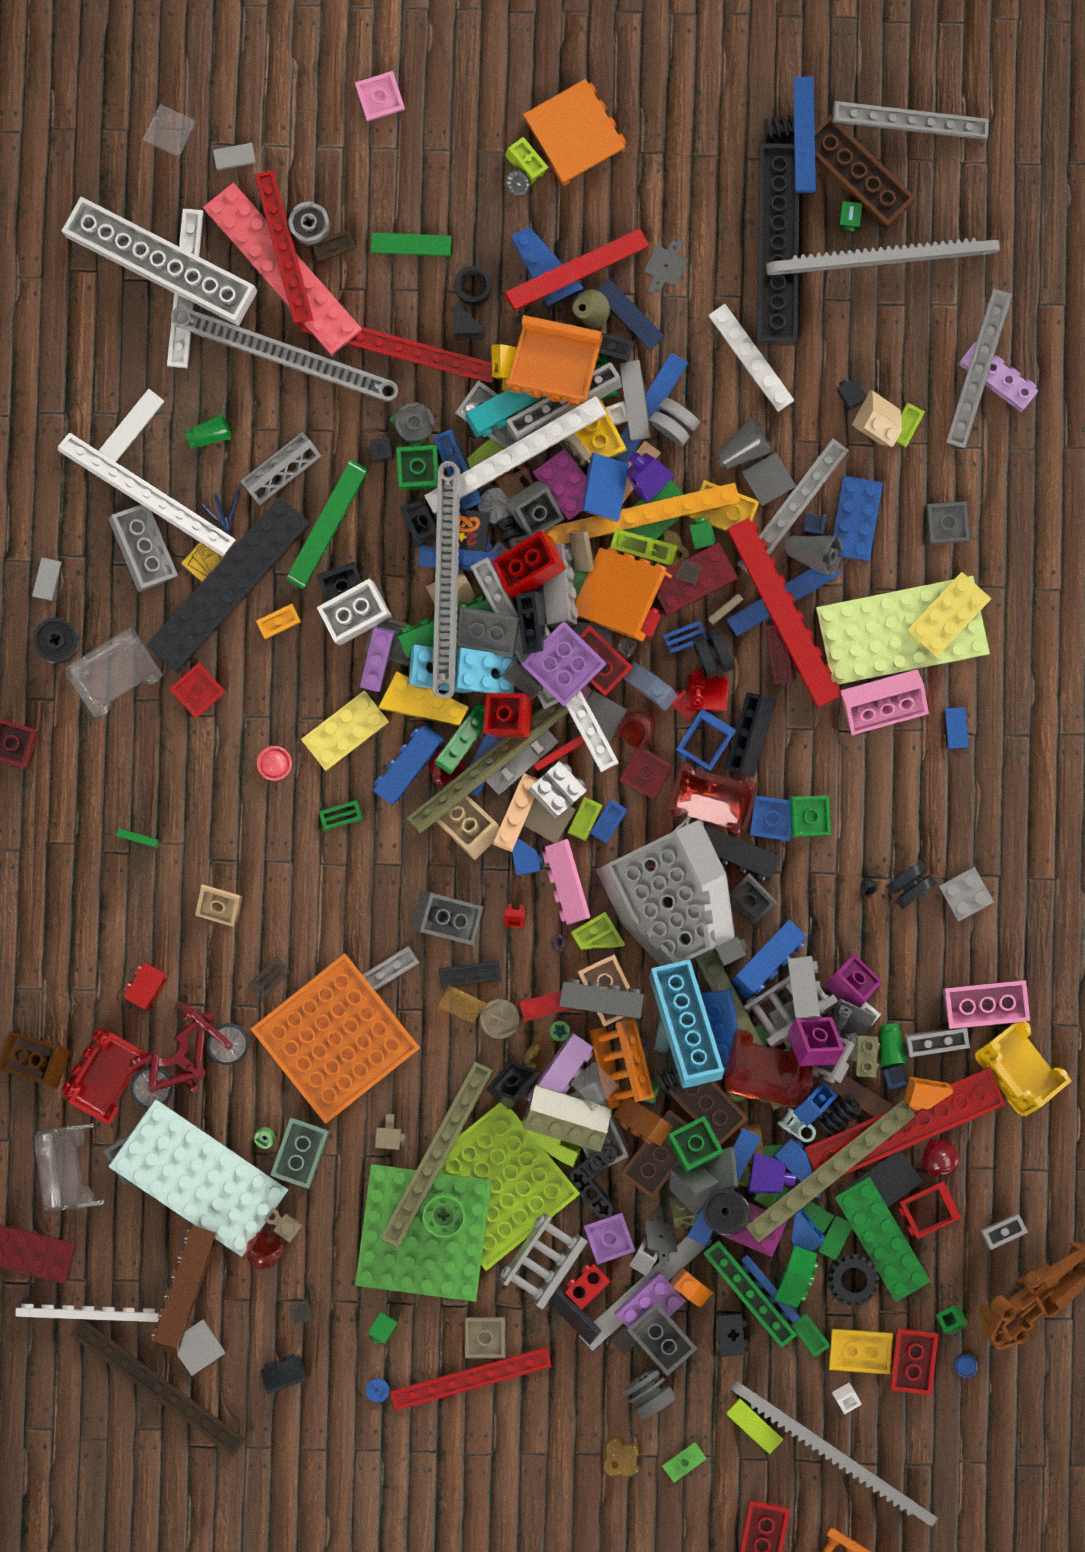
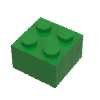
(417, 467)
(695, 1144)
(797, 1277)

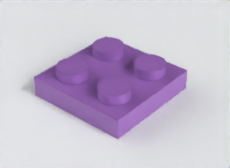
(609, 1238)

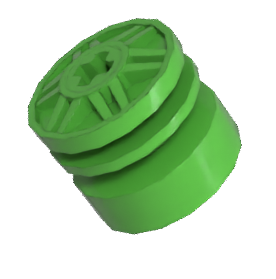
(443, 1227)

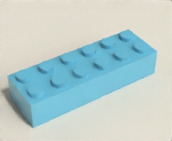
(686, 1024)

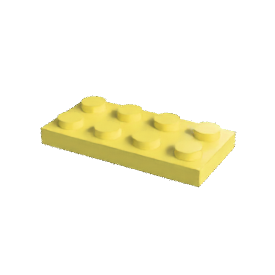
(949, 614)
(345, 730)

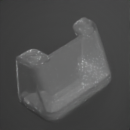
(112, 671)

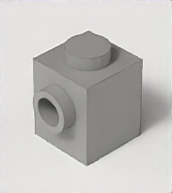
(644, 1258)

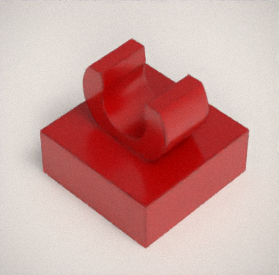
(514, 917)

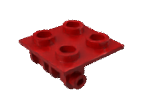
(707, 693)

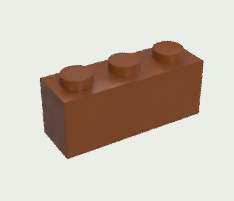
(642, 1122)

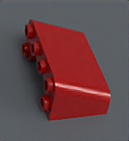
(102, 1075)

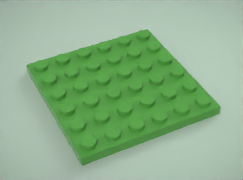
(423, 1261)

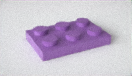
(653, 1291)

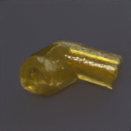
(530, 1055)

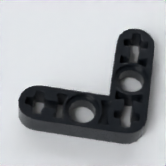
(589, 1174)

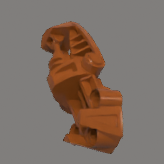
(1039, 1294)

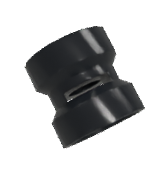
(508, 528)

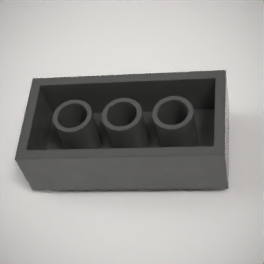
(601, 1000)

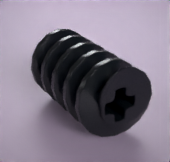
(780, 129)
(669, 1080)
(840, 1114)

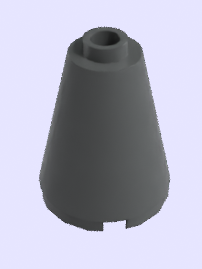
(744, 445)
(815, 551)

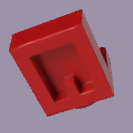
(680, 705)

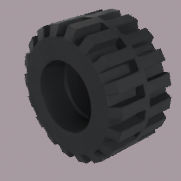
(870, 1285)

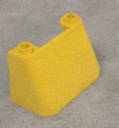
(1020, 1069)

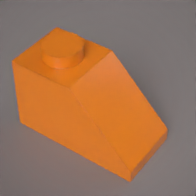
(925, 1093)
(691, 1287)

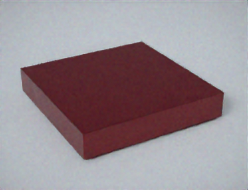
(646, 773)

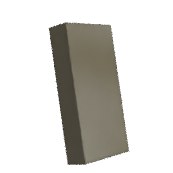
(581, 551)
(724, 610)

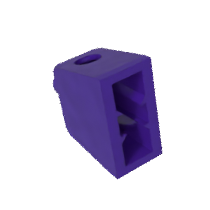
(647, 475)
(768, 1175)

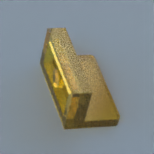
(461, 1004)

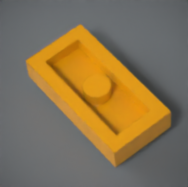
(278, 621)

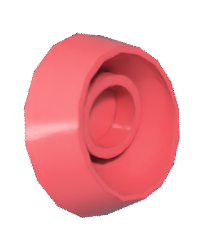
(274, 763)

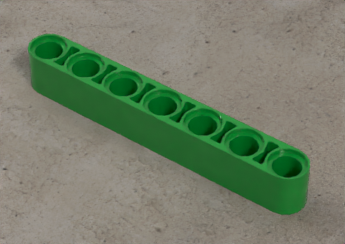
(327, 524)

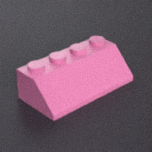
(884, 702)
(567, 882)
(986, 1004)

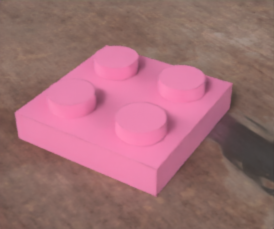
(379, 96)

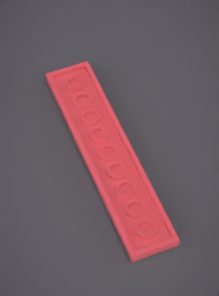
(251, 236)

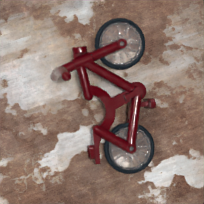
(225, 1045)

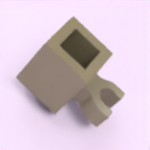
(389, 1137)
(285, 1227)

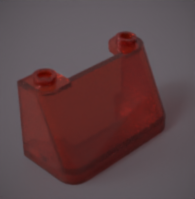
(713, 798)
(766, 1072)

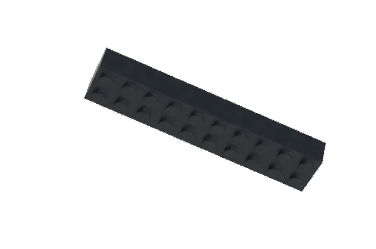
(777, 242)
(228, 584)

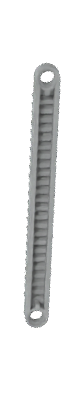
(880, 256)
(284, 354)
(446, 580)
(831, 1452)

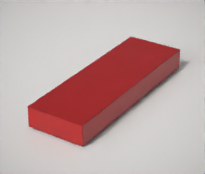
(559, 753)

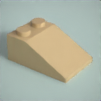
(469, 827)

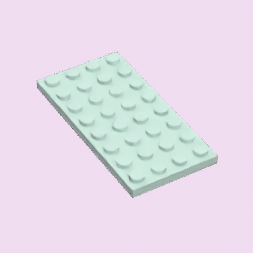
(197, 1177)

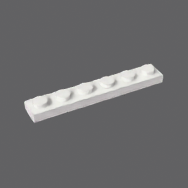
(751, 358)

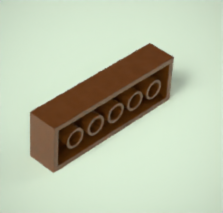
(860, 173)
(184, 1290)

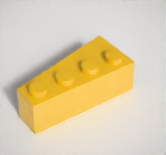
(421, 703)

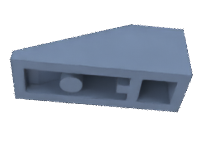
(650, 686)

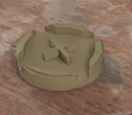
(499, 1019)

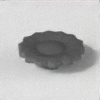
(517, 182)

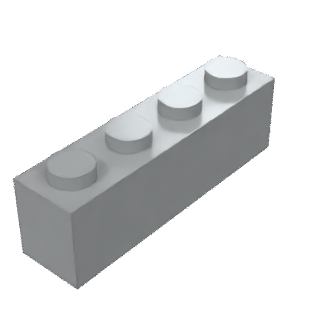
(561, 594)

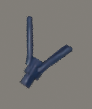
(224, 522)

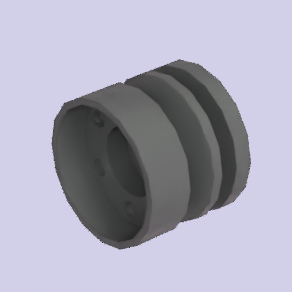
(649, 1394)

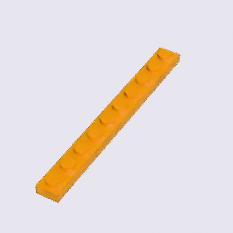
(649, 513)

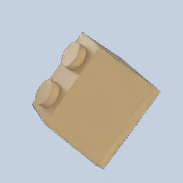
(879, 420)

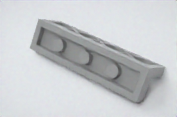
(273, 466)

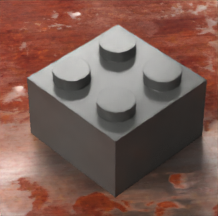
(535, 509)

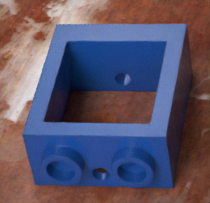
(715, 723)

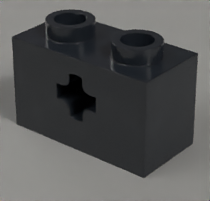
(726, 1345)

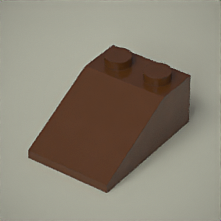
(34, 1059)

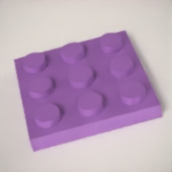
(564, 664)

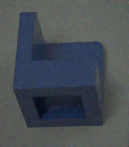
(814, 525)
(894, 1077)

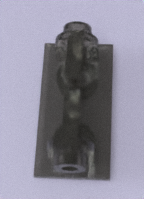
(522, 679)

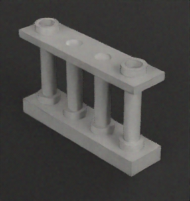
(775, 1036)
(562, 1261)

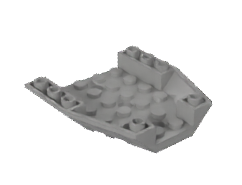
(687, 873)

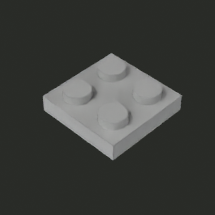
(966, 894)

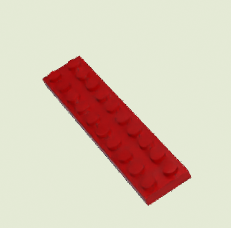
(970, 1099)

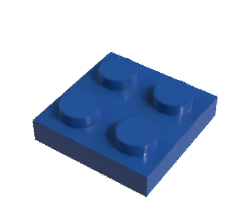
(771, 818)

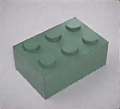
(300, 1153)

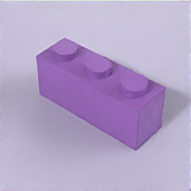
(377, 659)

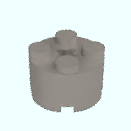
(298, 223)

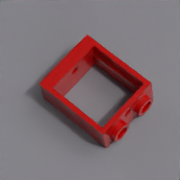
(947, 1200)

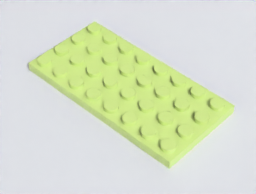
(871, 637)

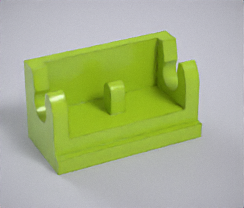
(525, 158)

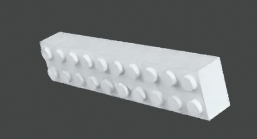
(159, 261)

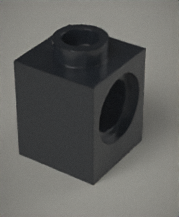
(851, 393)
(381, 450)

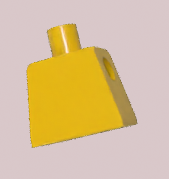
(502, 362)

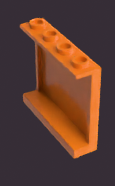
(574, 131)
(554, 361)
(619, 592)

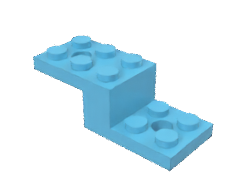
(472, 670)

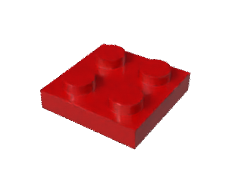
(197, 690)

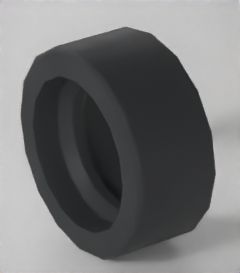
(472, 270)

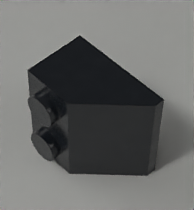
(283, 1374)

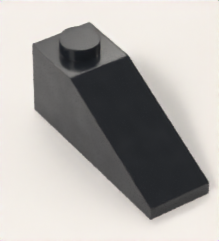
(531, 621)

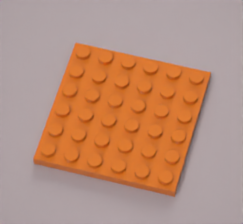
(335, 1038)

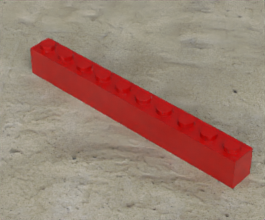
(783, 613)

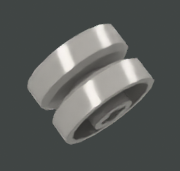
(674, 421)

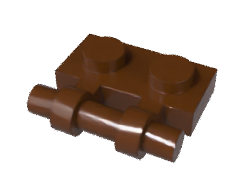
(510, 483)

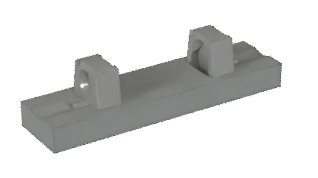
(521, 762)

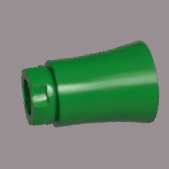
(208, 432)
(891, 1046)

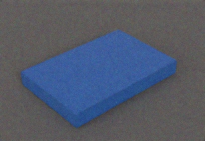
(604, 487)

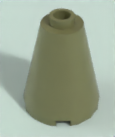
(596, 310)

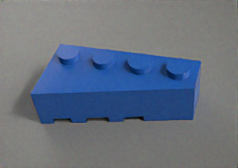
(539, 260)
(408, 764)
(768, 959)

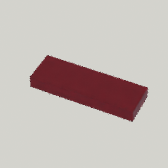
(779, 657)

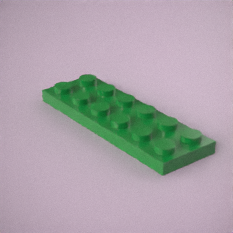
(882, 1239)

